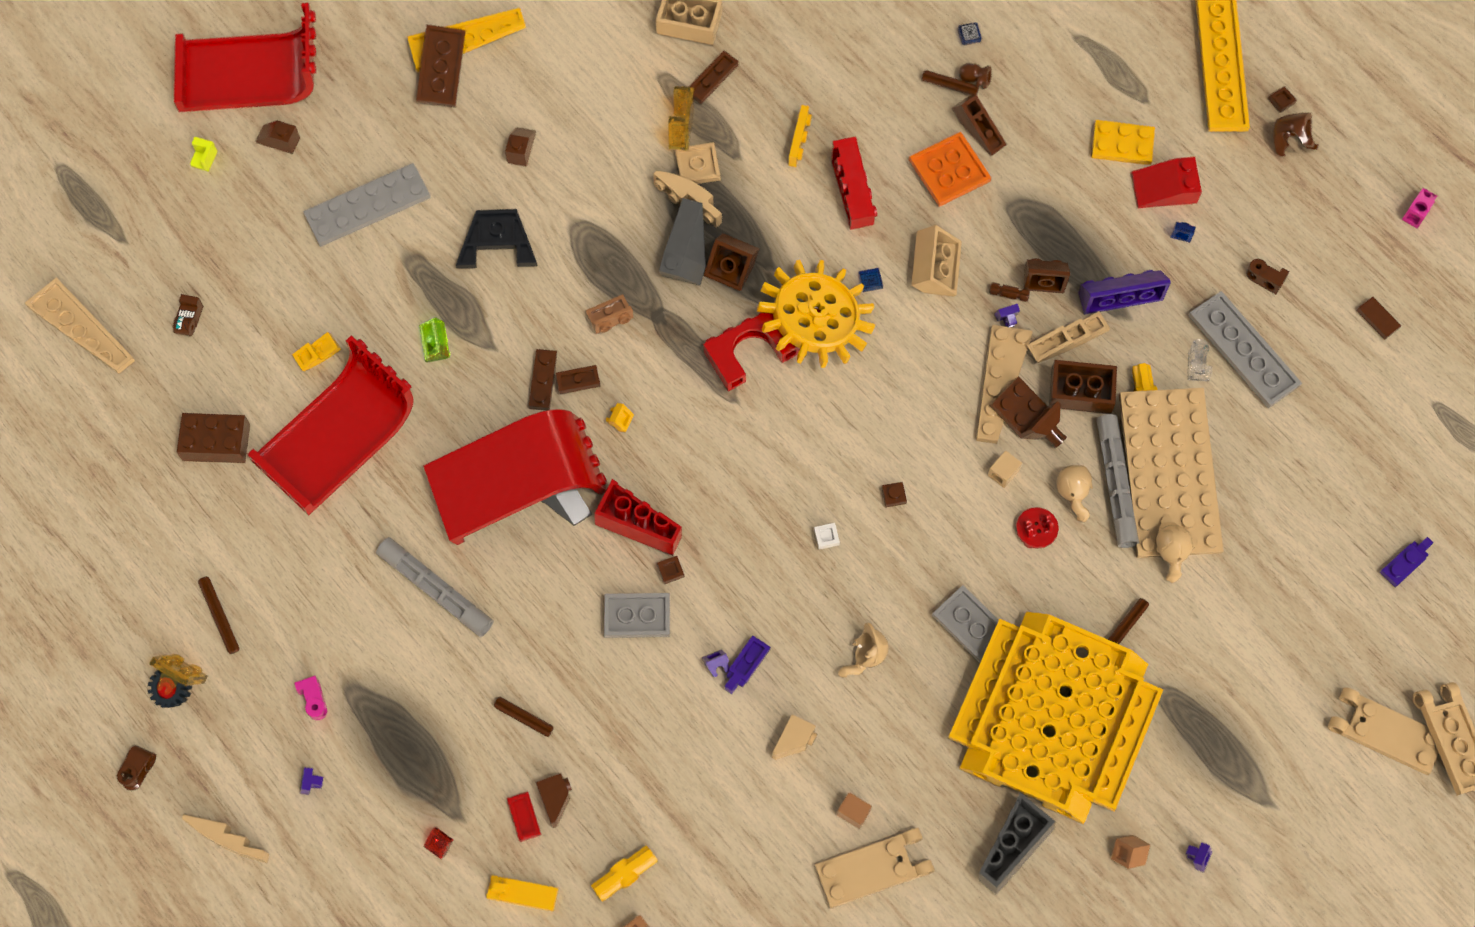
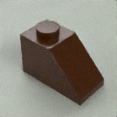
(279, 136)
(520, 146)
(554, 796)

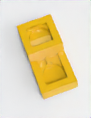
(317, 352)

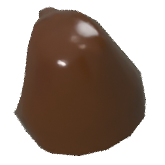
(1293, 125)

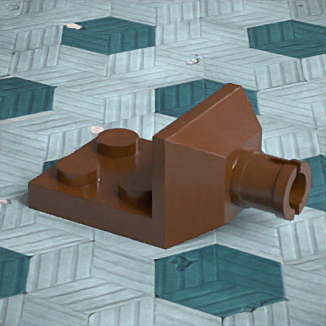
(1028, 413)

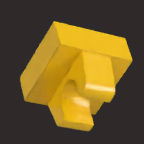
(620, 417)

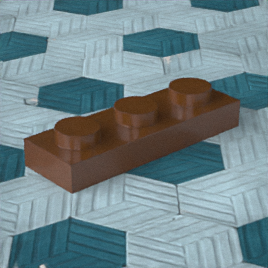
(713, 76)
(543, 379)

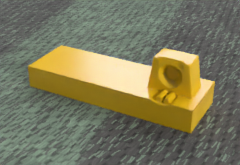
(522, 893)

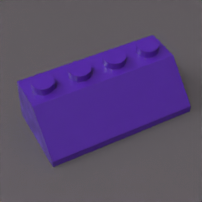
(1123, 291)

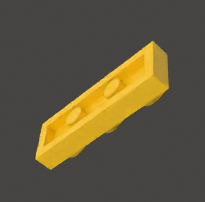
(800, 136)

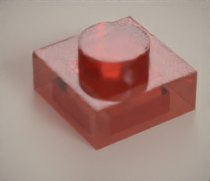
(438, 843)

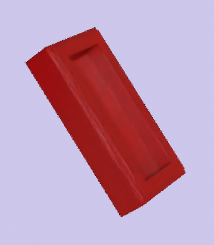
(524, 816)

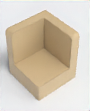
(1004, 469)

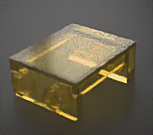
(681, 127)

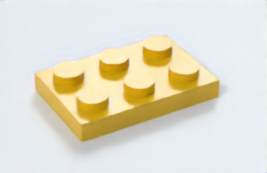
(1123, 142)

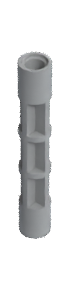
(1117, 481)
(434, 587)

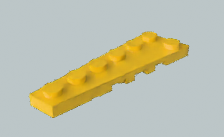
(478, 32)

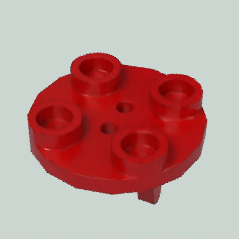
(1028, 530)

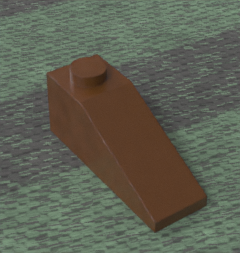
(979, 124)

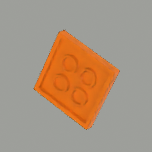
(950, 169)

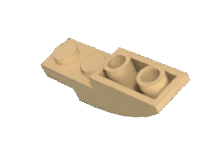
(680, 187)

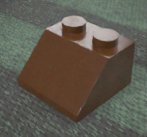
(731, 261)
(1046, 275)

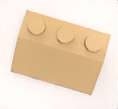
(936, 262)

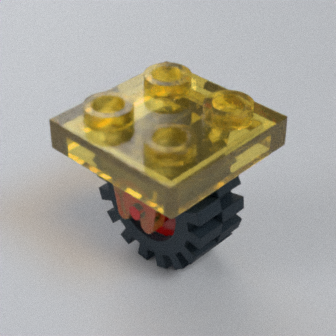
(172, 680)

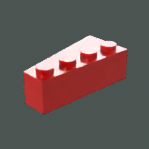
(852, 183)
(636, 520)

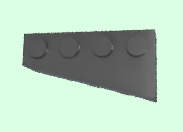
(1016, 842)

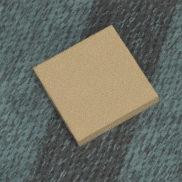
(698, 163)

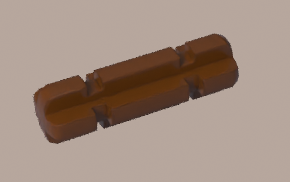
(1009, 291)

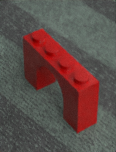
(720, 349)

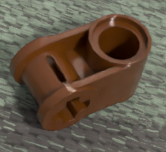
(136, 765)

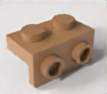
(609, 314)

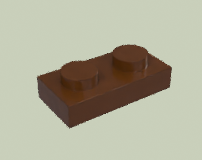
(578, 379)

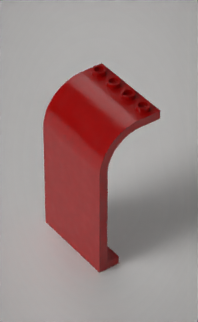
(246, 69)
(337, 430)
(513, 471)

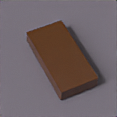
(1379, 318)

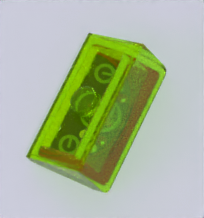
(434, 340)

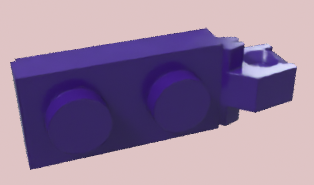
(1406, 562)
(746, 664)

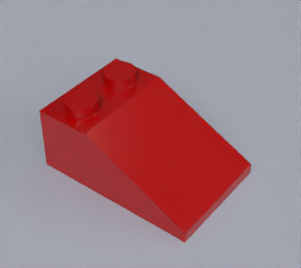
(1167, 183)

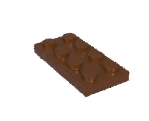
(440, 66)

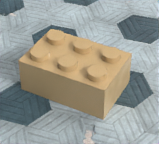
(690, 19)

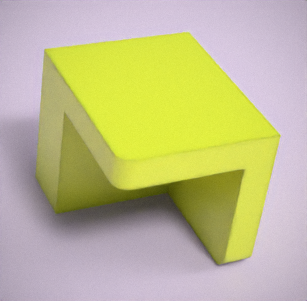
(204, 154)

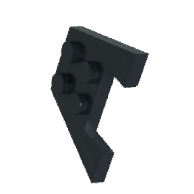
(496, 231)

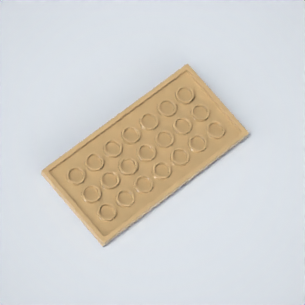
(1170, 467)

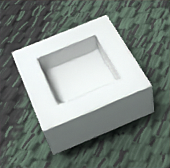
(826, 536)

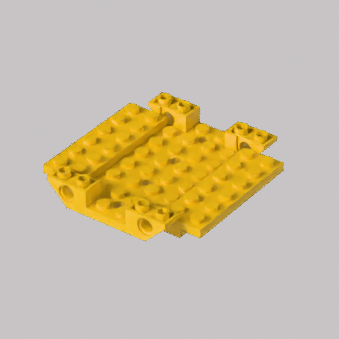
(1094, 728)

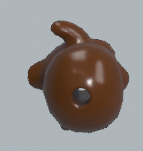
(974, 73)

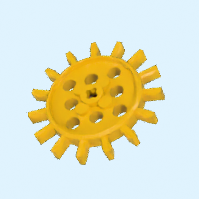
(816, 313)

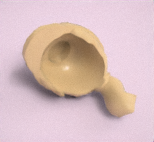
(1074, 486)
(1175, 547)
(870, 651)

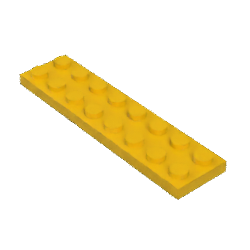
(1222, 66)

